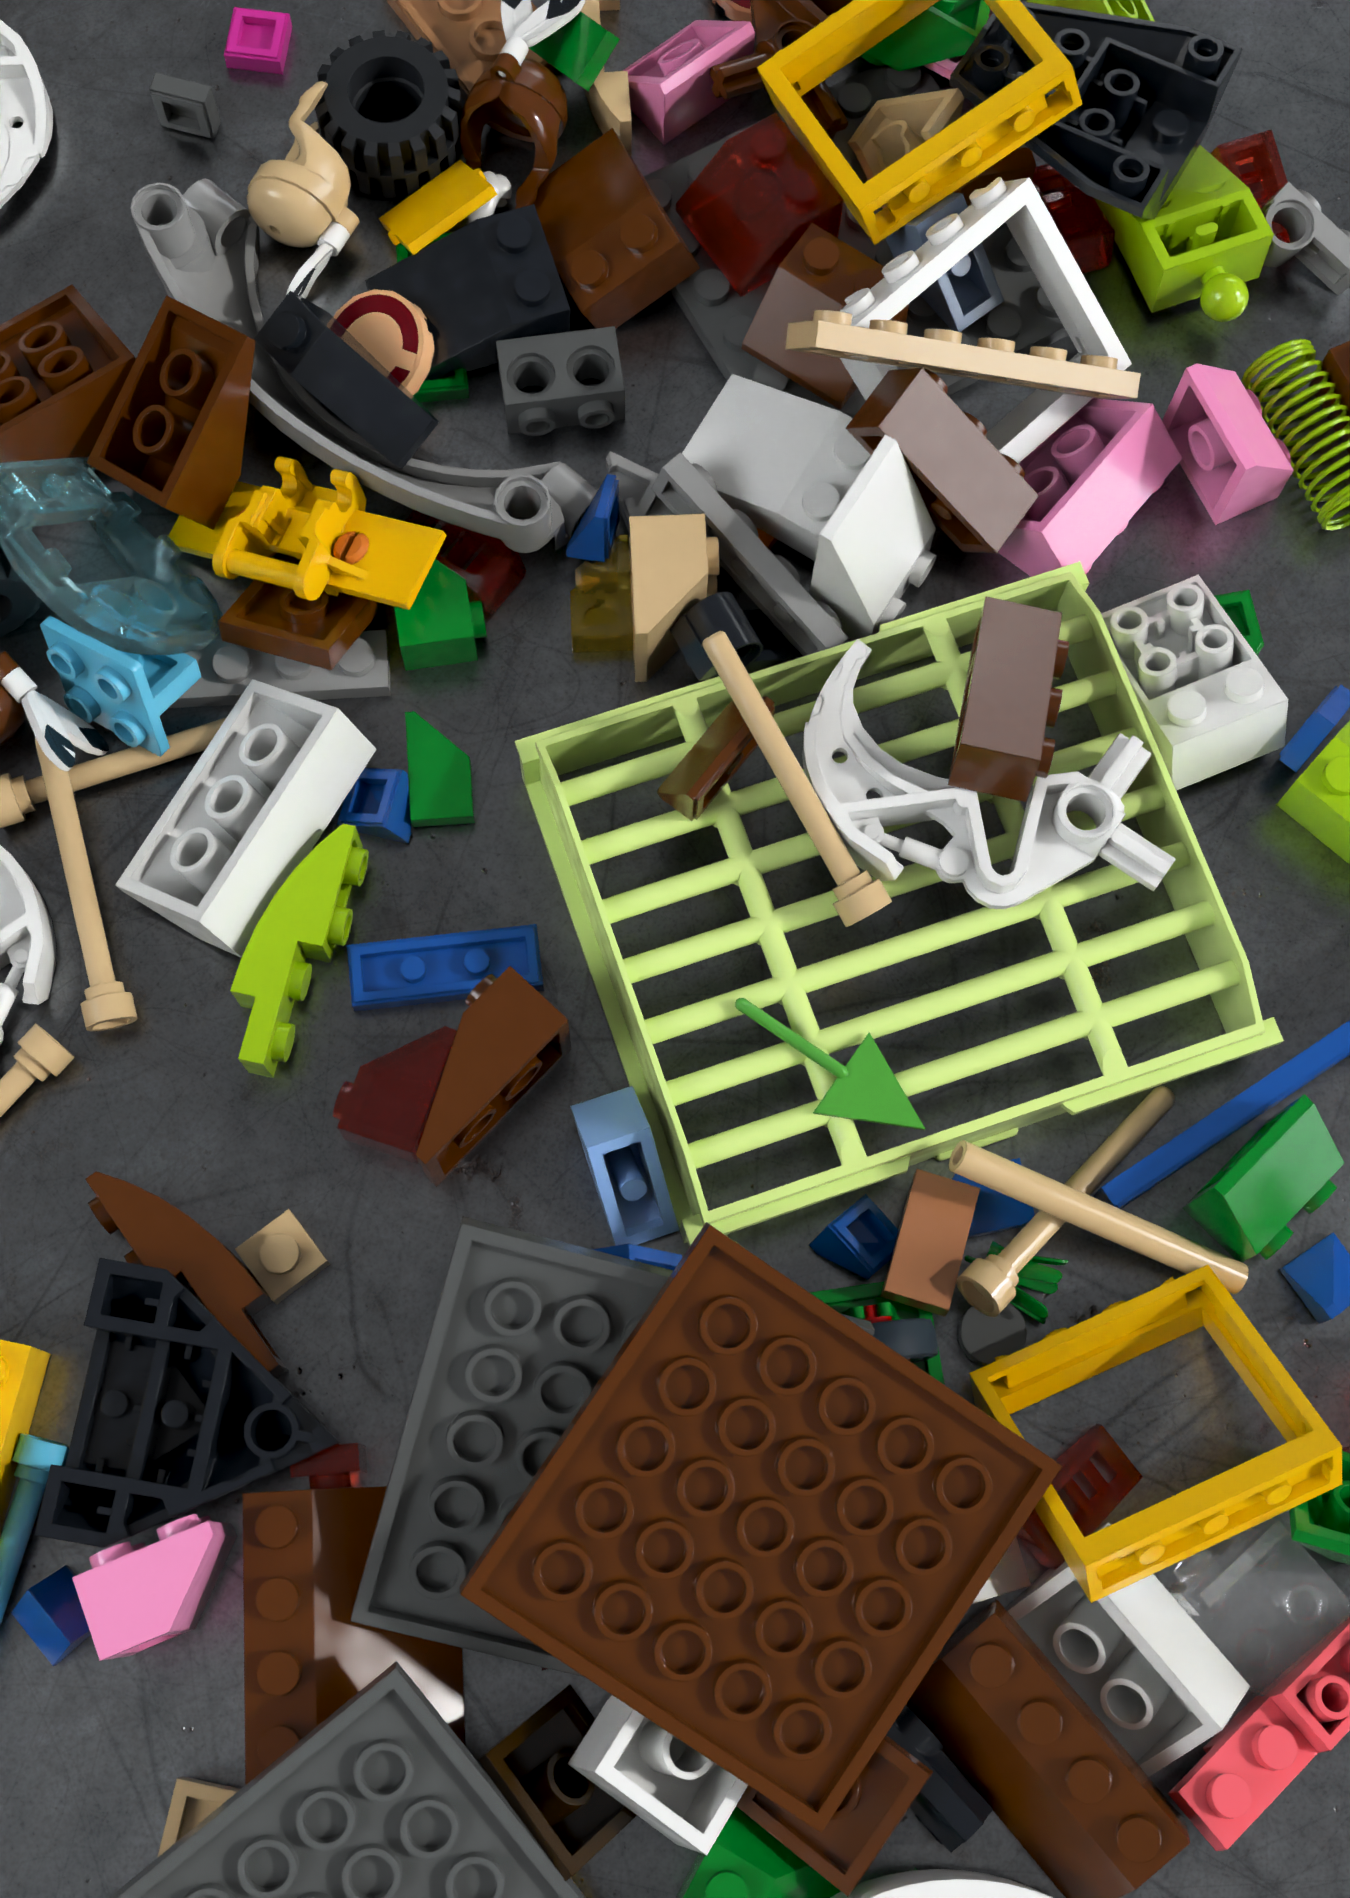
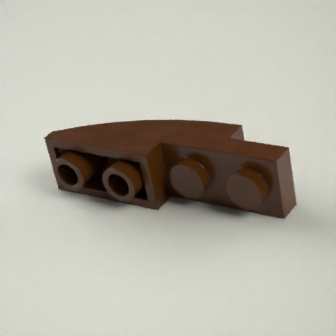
(175, 1242)

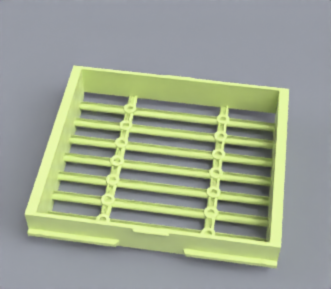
(688, 713)

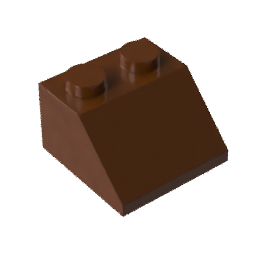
(811, 277)

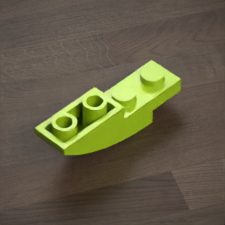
(300, 923)

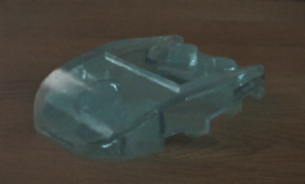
(146, 613)

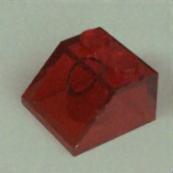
(758, 203)

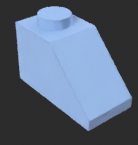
(625, 1167)

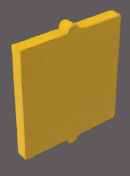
(437, 206)

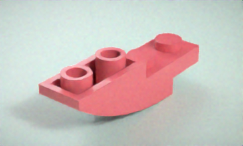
(1269, 1744)

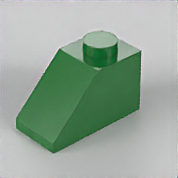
(440, 623)

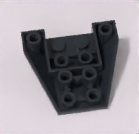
(1142, 93)

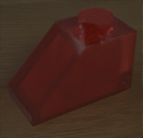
(394, 1096)

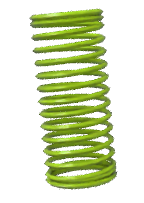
(1337, 500)

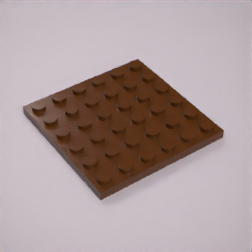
(760, 1528)

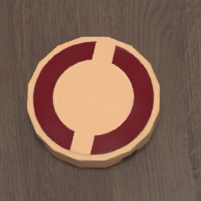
(392, 333)

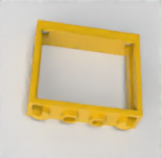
(949, 156)
(1208, 1511)

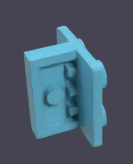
(116, 686)

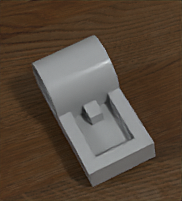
(1312, 237)

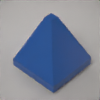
(599, 524)
(379, 805)
(858, 1239)
(1322, 1278)

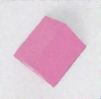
(673, 82)

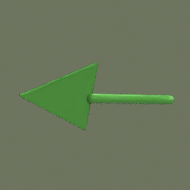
(863, 1087)

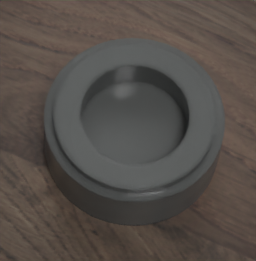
(988, 1337)

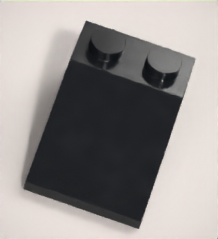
(482, 288)

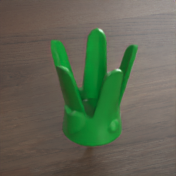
(1034, 1277)

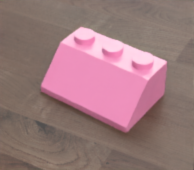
(1090, 484)

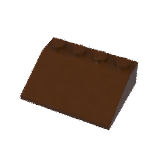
(58, 379)
(299, 1641)

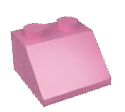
(1225, 443)

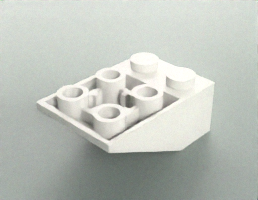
(1197, 681)

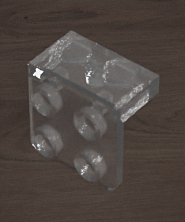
(1261, 1601)

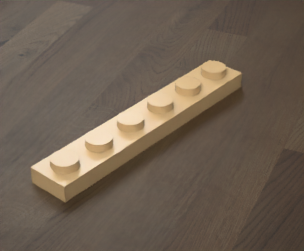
(943, 353)

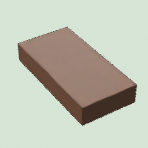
(930, 1242)

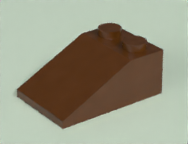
(610, 234)
(181, 415)
(497, 1057)

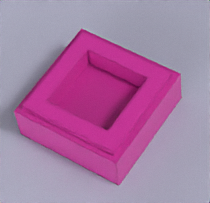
(258, 40)

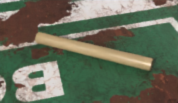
(1093, 1214)

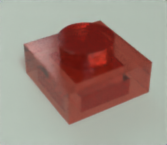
(332, 1466)

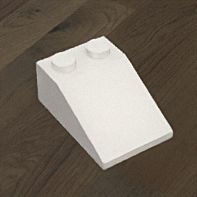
(778, 459)
(874, 545)
(657, 1776)

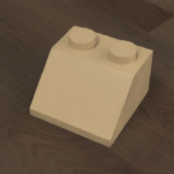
(669, 574)

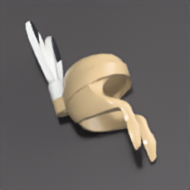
(305, 195)

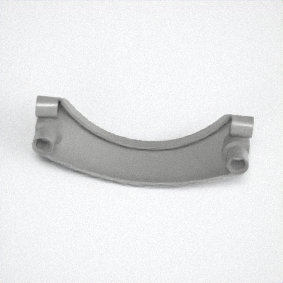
(211, 263)

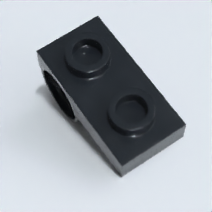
(749, 631)

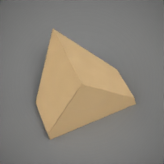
(901, 125)

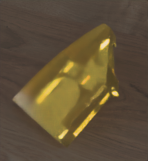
(603, 603)

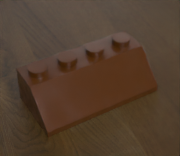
(1046, 1761)

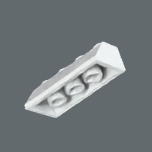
(247, 814)

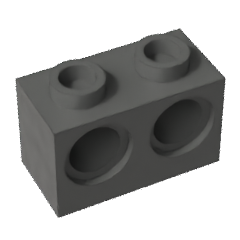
(559, 365)

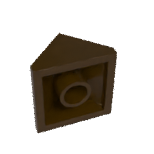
(552, 1799)

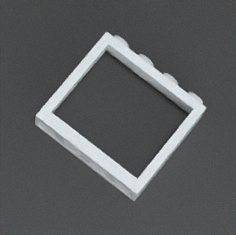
(1054, 268)

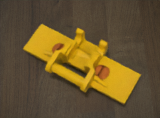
(323, 527)

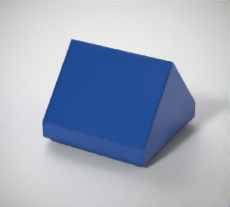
(53, 1615)

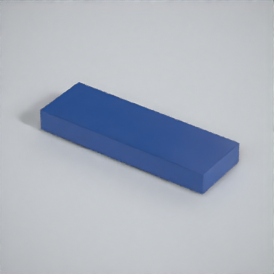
(439, 966)

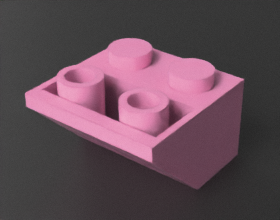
(153, 1591)

